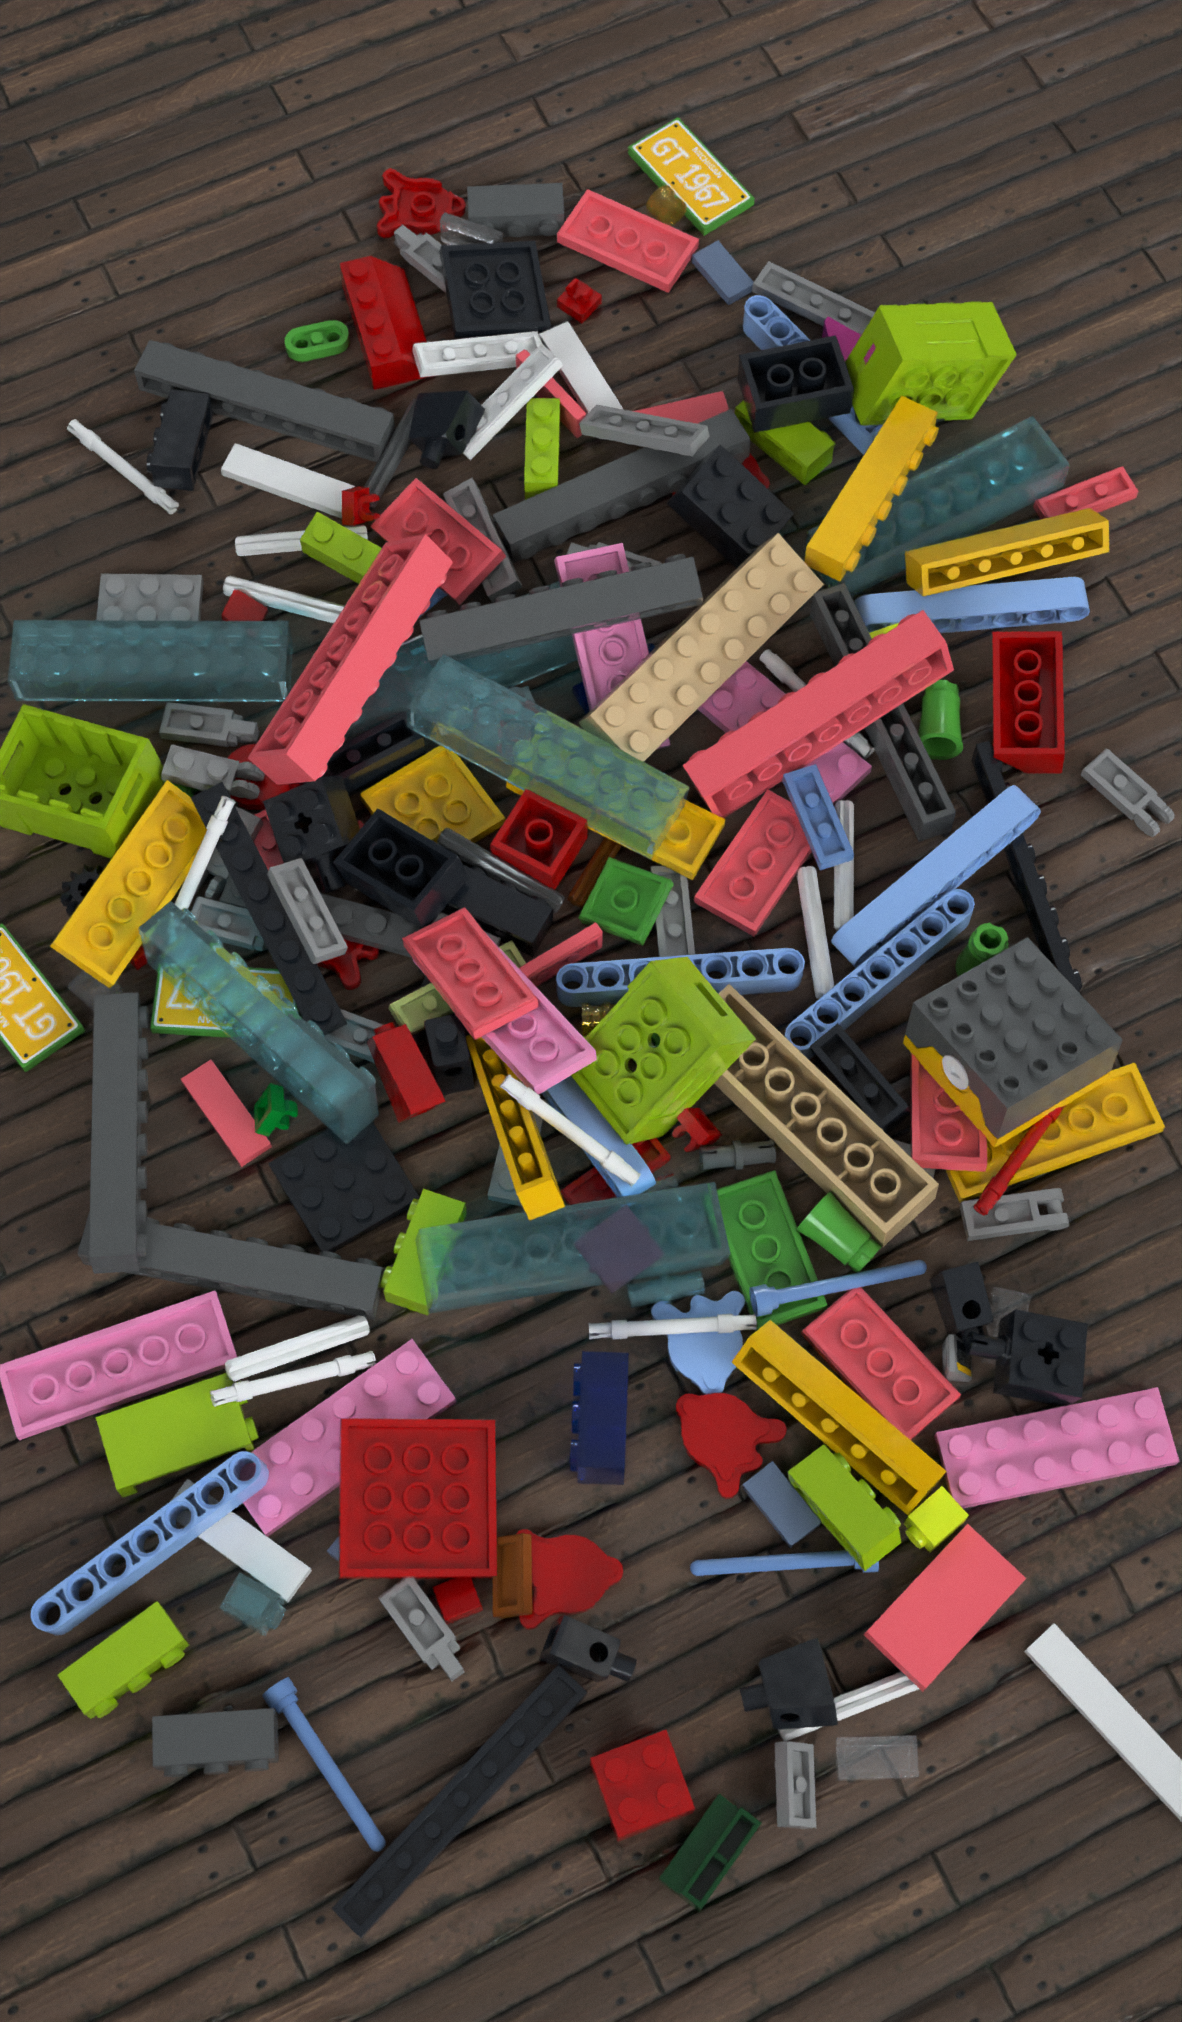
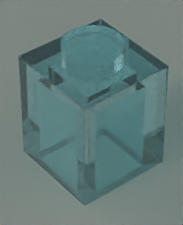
(253, 1605)

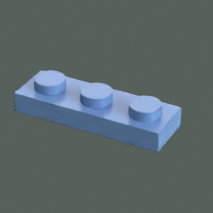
(818, 817)

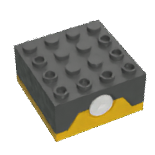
(1011, 1041)

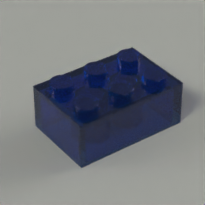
(600, 1418)

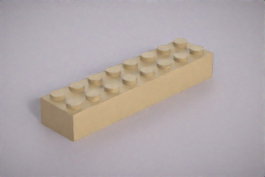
(703, 650)
(823, 1129)

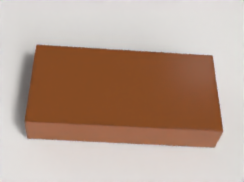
(514, 1577)

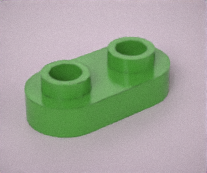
(317, 340)

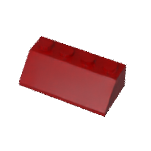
(383, 319)
(1028, 700)

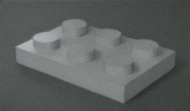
(150, 597)

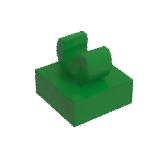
(273, 1110)

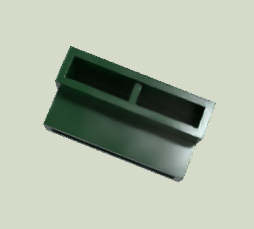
(709, 1852)

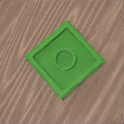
(626, 901)

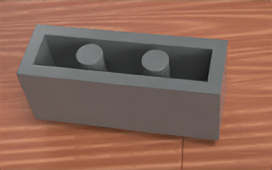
(518, 208)
(215, 1741)

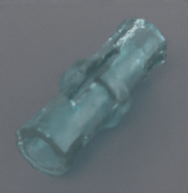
(665, 1289)

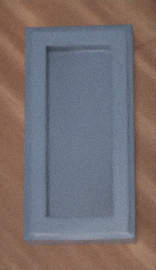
(722, 272)
(781, 1504)

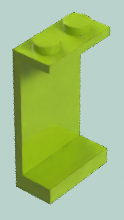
(173, 1433)

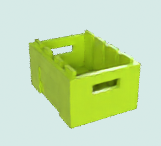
(931, 354)
(89, 759)
(696, 1047)

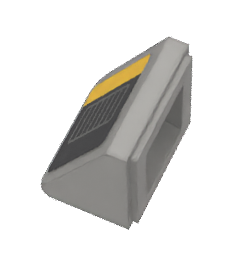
(955, 1362)

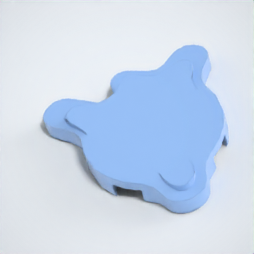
(706, 1355)

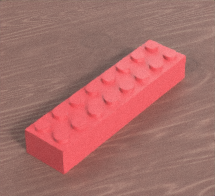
(351, 661)
(820, 714)

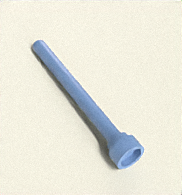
(766, 1299)
(776, 1563)
(283, 1699)

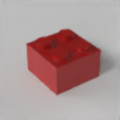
(540, 838)
(642, 1785)

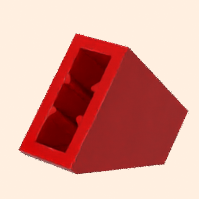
(404, 1072)

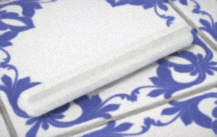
(279, 542)
(284, 599)
(844, 872)
(815, 930)
(296, 1348)
(861, 1700)

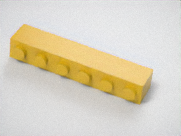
(871, 488)
(1007, 551)
(516, 1134)
(838, 1417)

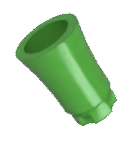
(941, 721)
(982, 945)
(839, 1233)

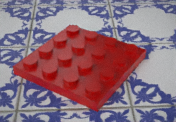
(417, 1498)

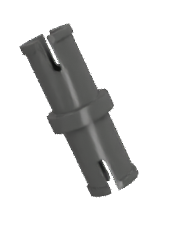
(737, 1154)

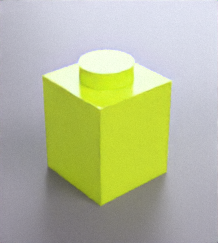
(934, 1520)

